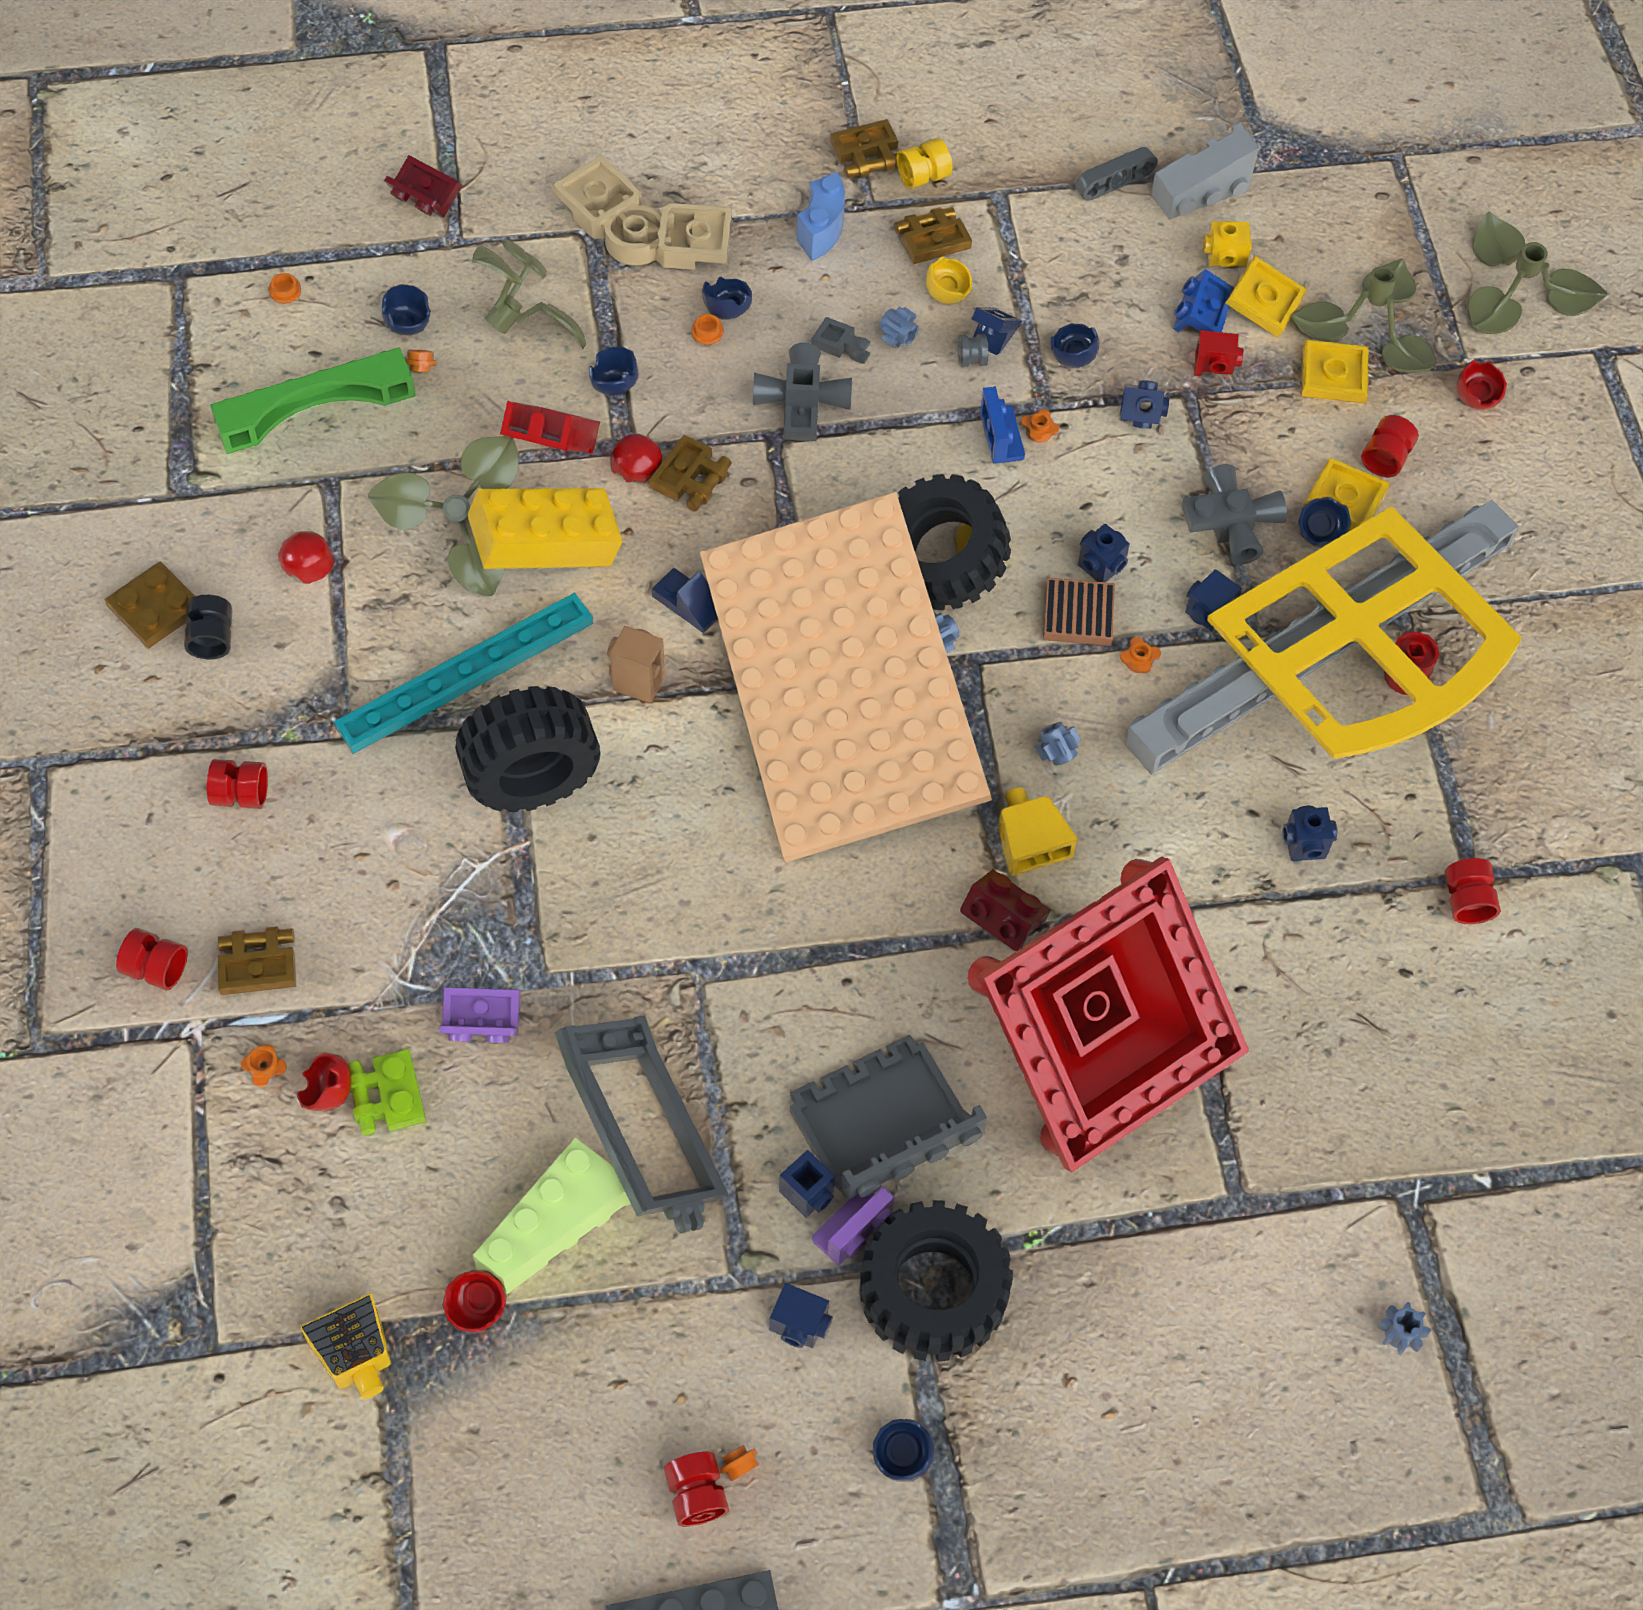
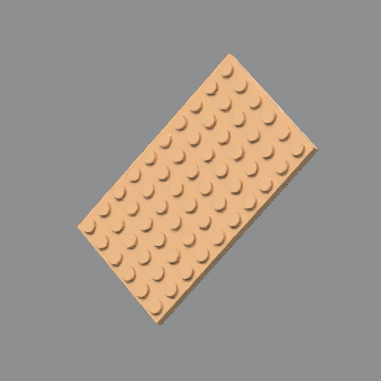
(843, 678)

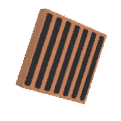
(1079, 611)

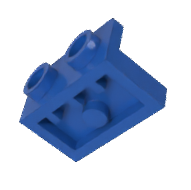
(1203, 303)
(1000, 428)

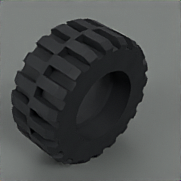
(982, 558)
(527, 749)
(948, 1233)

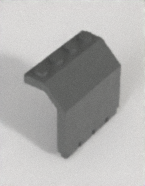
(883, 1117)

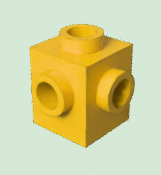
(1228, 243)

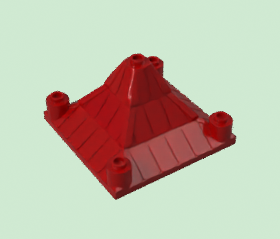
(1113, 1013)

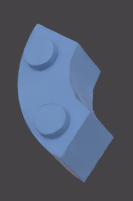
(824, 218)

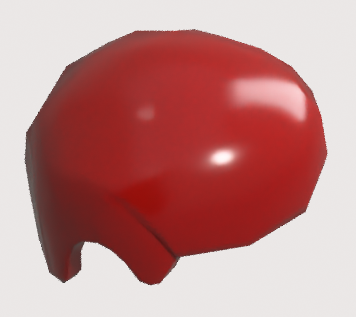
(1481, 385)
(636, 458)
(306, 556)
(327, 1083)
(474, 1301)

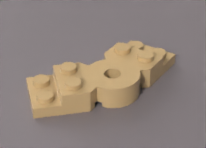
(635, 234)

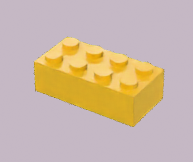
(544, 528)

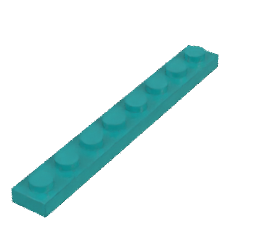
(463, 673)

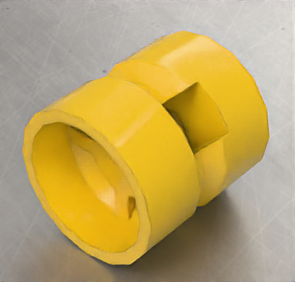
(924, 163)

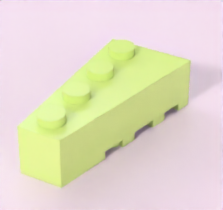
(557, 1211)

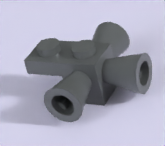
(802, 392)
(1233, 513)

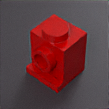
(1217, 353)

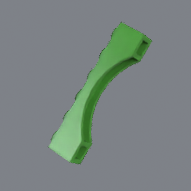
(251, 416)

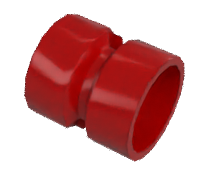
(1389, 446)
(1420, 650)
(235, 783)
(1472, 891)
(156, 960)
(694, 1482)

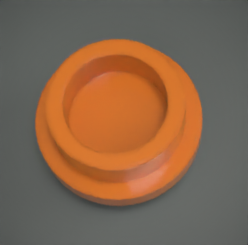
(284, 288)
(707, 329)
(420, 360)
(739, 1462)

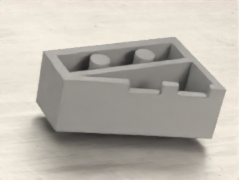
(1207, 177)

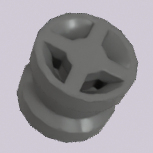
(973, 350)

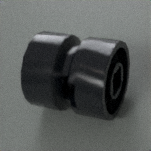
(208, 627)

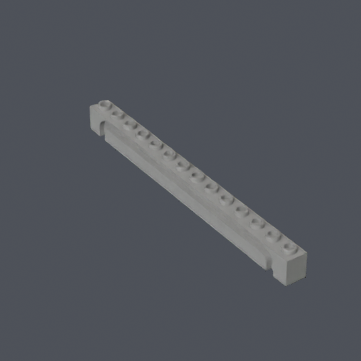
(1236, 688)

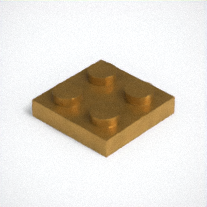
(151, 604)

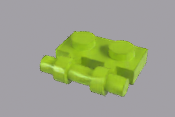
(398, 1092)

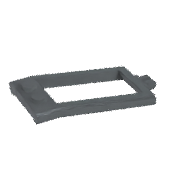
(626, 1041)

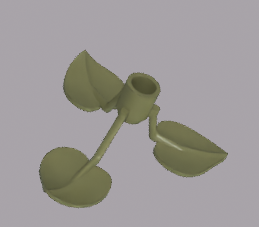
(1500, 242)
(1382, 286)
(507, 308)
(403, 503)

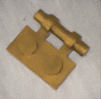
(865, 141)
(933, 234)
(682, 466)
(256, 969)

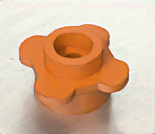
(1040, 426)
(1138, 663)
(260, 1055)

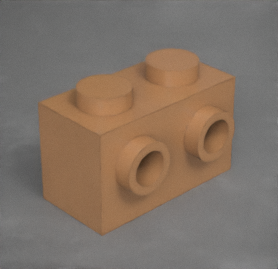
(637, 663)

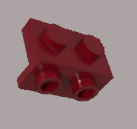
(425, 186)
(1004, 909)

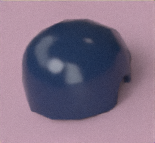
(727, 298)
(405, 310)
(1075, 345)
(614, 371)
(1323, 521)
(903, 1450)

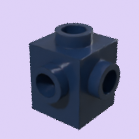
(1131, 401)
(1103, 553)
(1309, 833)

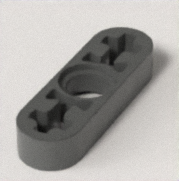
(1116, 173)

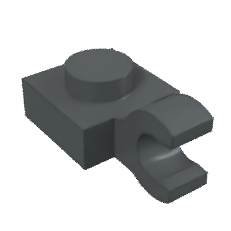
(838, 337)

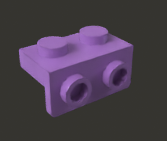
(480, 1013)
(852, 1224)

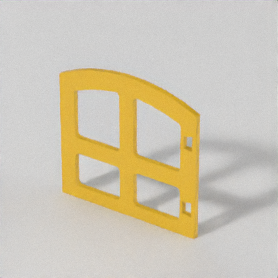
(1360, 624)

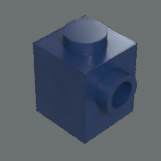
(1210, 596)
(807, 1184)
(800, 1317)

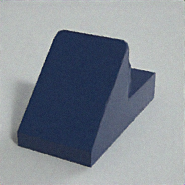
(996, 325)
(687, 598)

